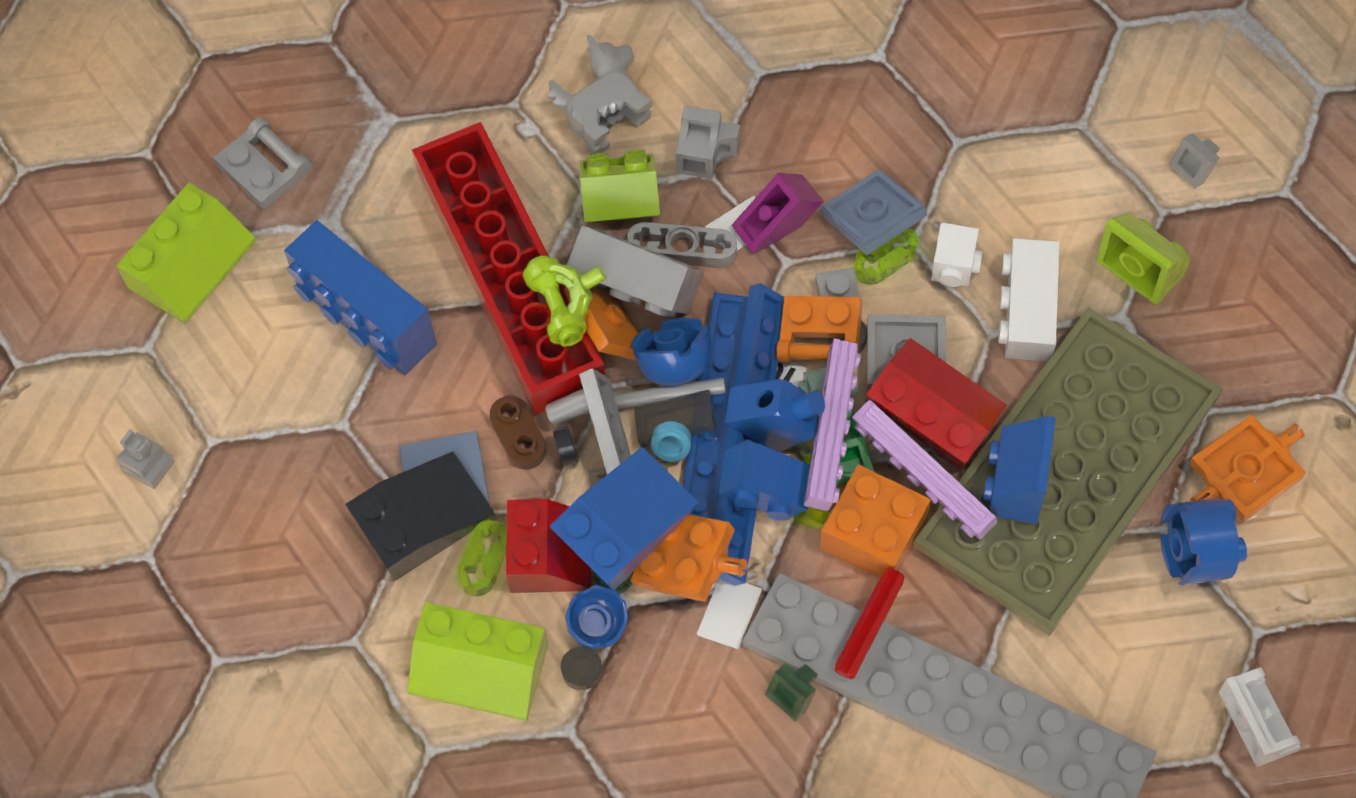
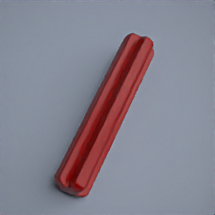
(869, 623)

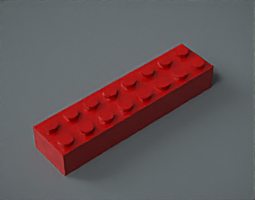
(494, 247)

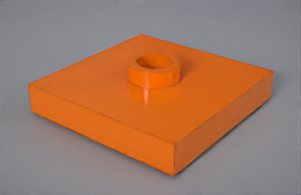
(609, 324)

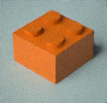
(874, 522)

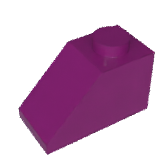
(777, 211)

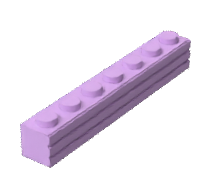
(832, 425)
(924, 470)

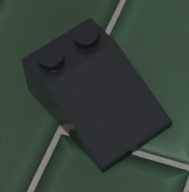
(419, 513)

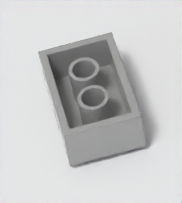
(637, 272)

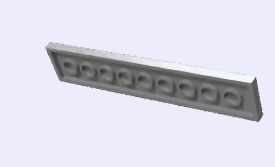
(950, 699)

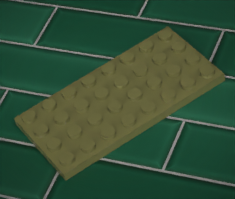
(1116, 433)

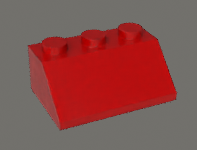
(935, 403)

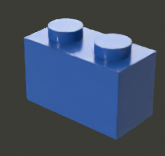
(764, 480)

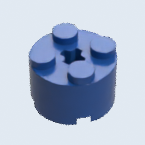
(1202, 541)

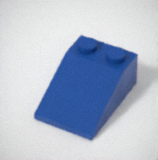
(625, 517)

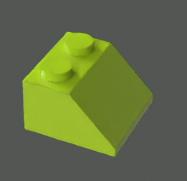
(1142, 257)

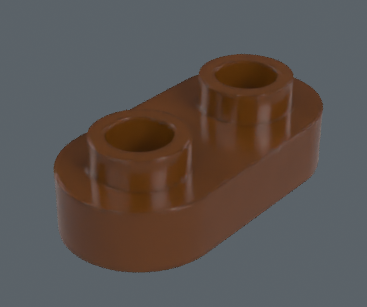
(518, 429)

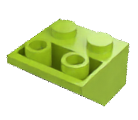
(619, 186)

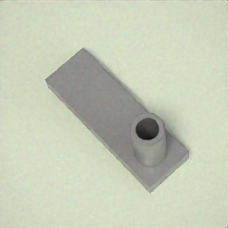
(600, 401)

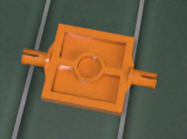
(1249, 466)
(690, 560)

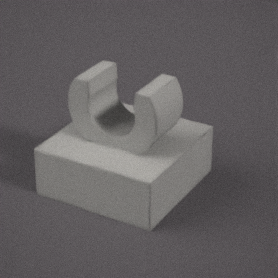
(1195, 159)

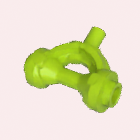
(566, 323)

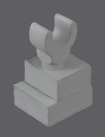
(144, 459)

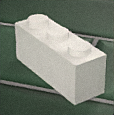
(1030, 300)

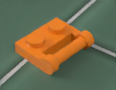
(817, 319)

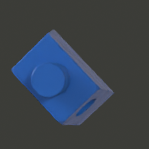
(774, 413)

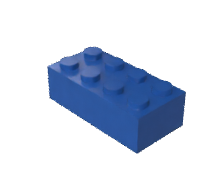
(360, 298)

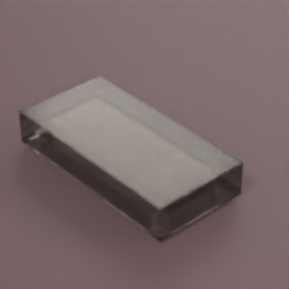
(692, 410)

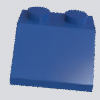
(1020, 470)

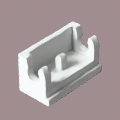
(1258, 717)

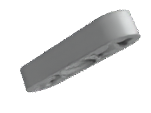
(692, 257)

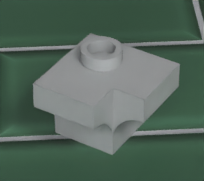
(704, 142)

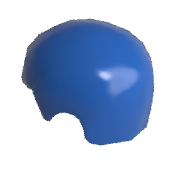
(597, 617)

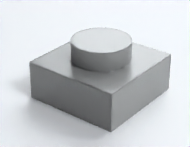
(837, 283)

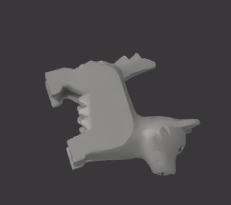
(604, 99)

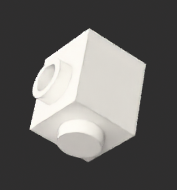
(956, 255)

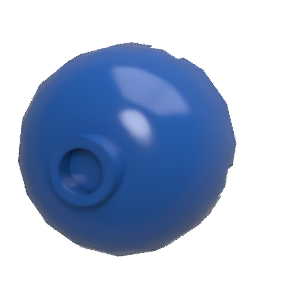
(674, 353)

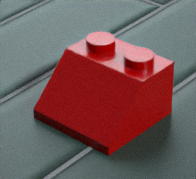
(536, 555)

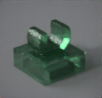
(792, 689)

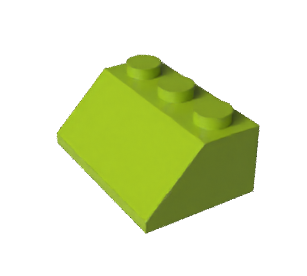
(185, 253)
(476, 661)

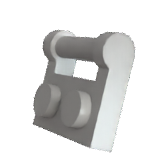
(254, 172)

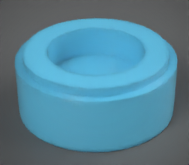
(671, 441)

